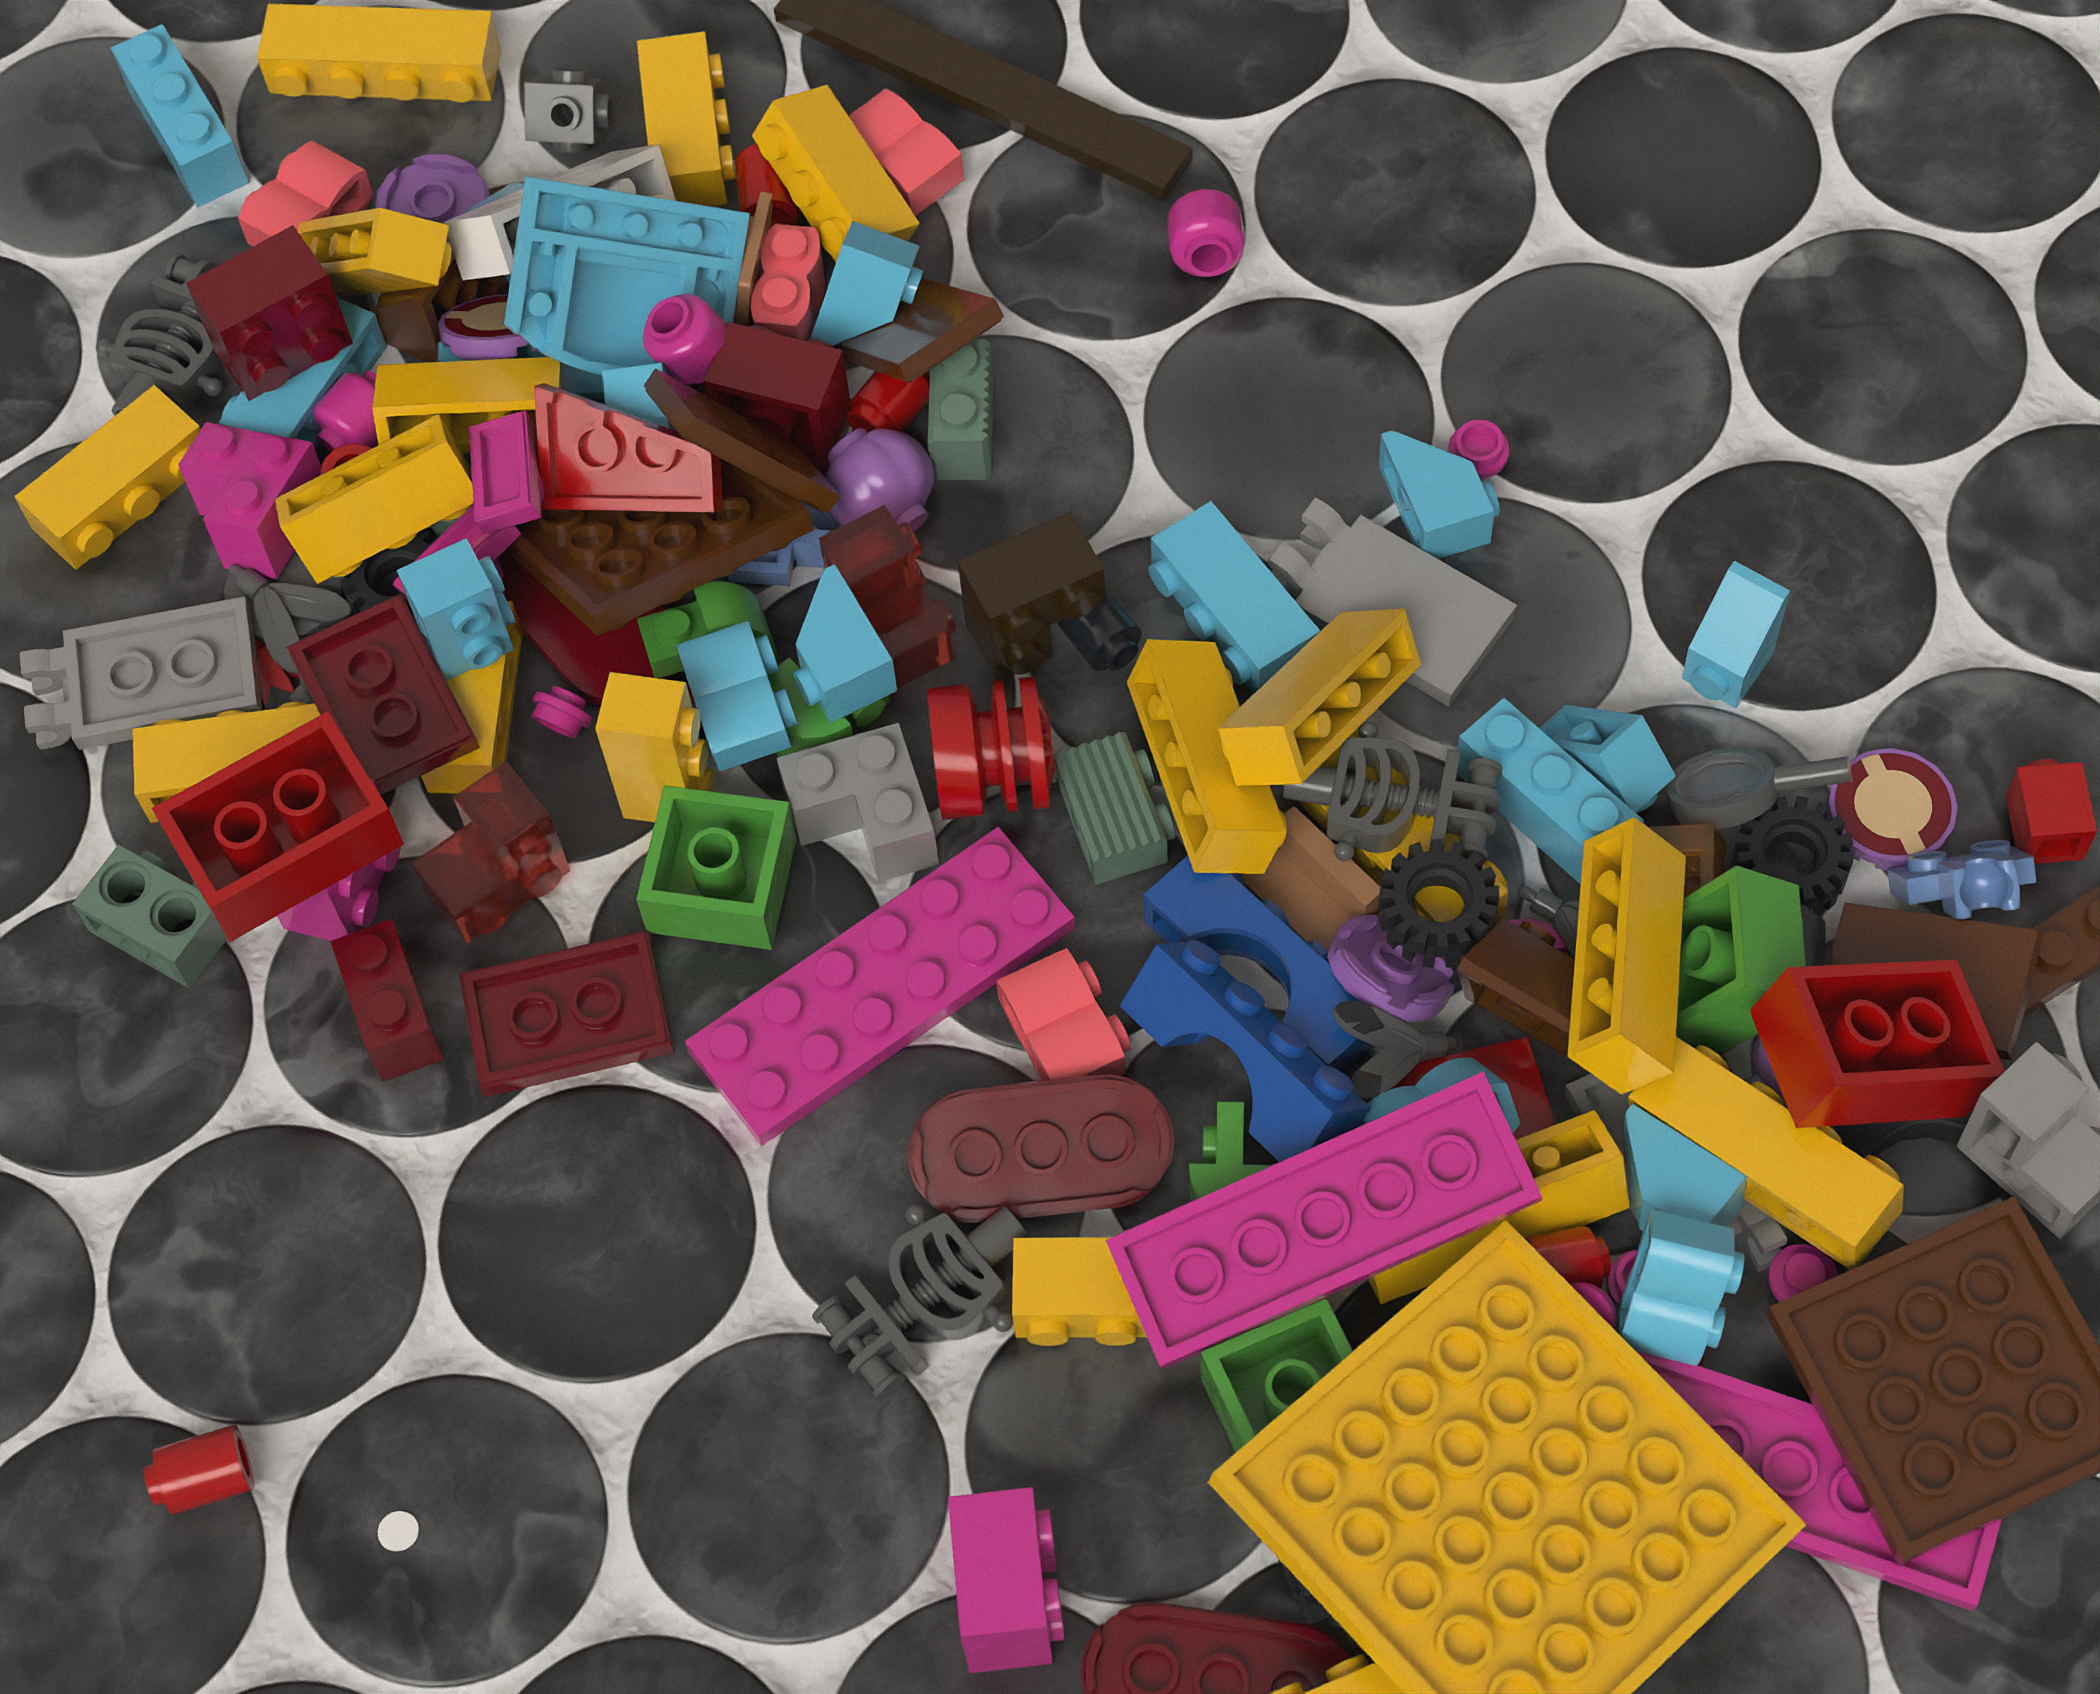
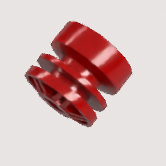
(989, 748)

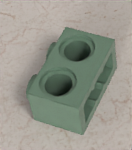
(147, 924)

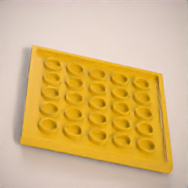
(1506, 1492)

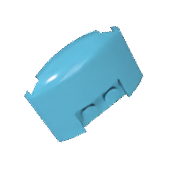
(603, 258)

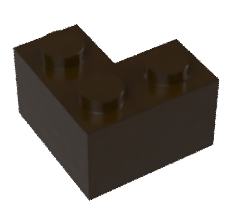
(1025, 587)

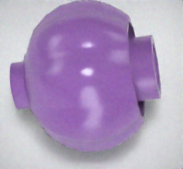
(879, 471)

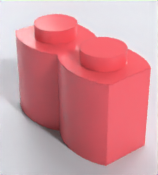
(910, 150)
(308, 187)
(791, 282)
(1060, 1021)

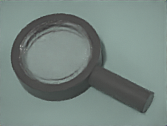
(1741, 784)

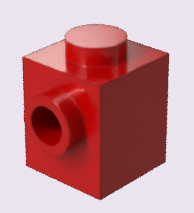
(2051, 811)

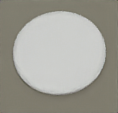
(398, 1531)

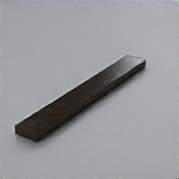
(993, 90)

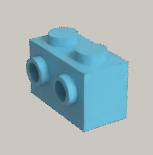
(459, 608)

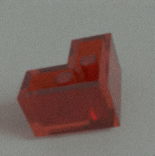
(888, 584)
(496, 859)

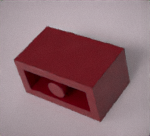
(386, 1000)

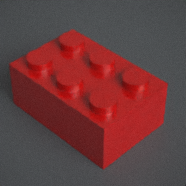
(278, 826)
(1876, 1042)

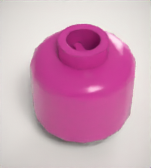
(1205, 233)
(684, 336)
(347, 412)

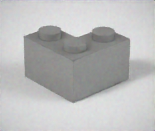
(863, 786)
(2034, 1141)

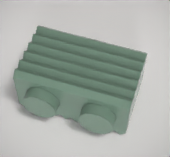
(962, 414)
(1112, 808)

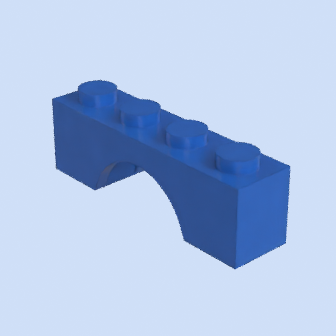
(1235, 923)
(1295, 1096)

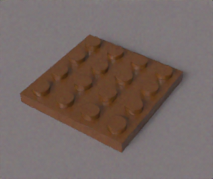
(629, 562)
(1950, 1378)

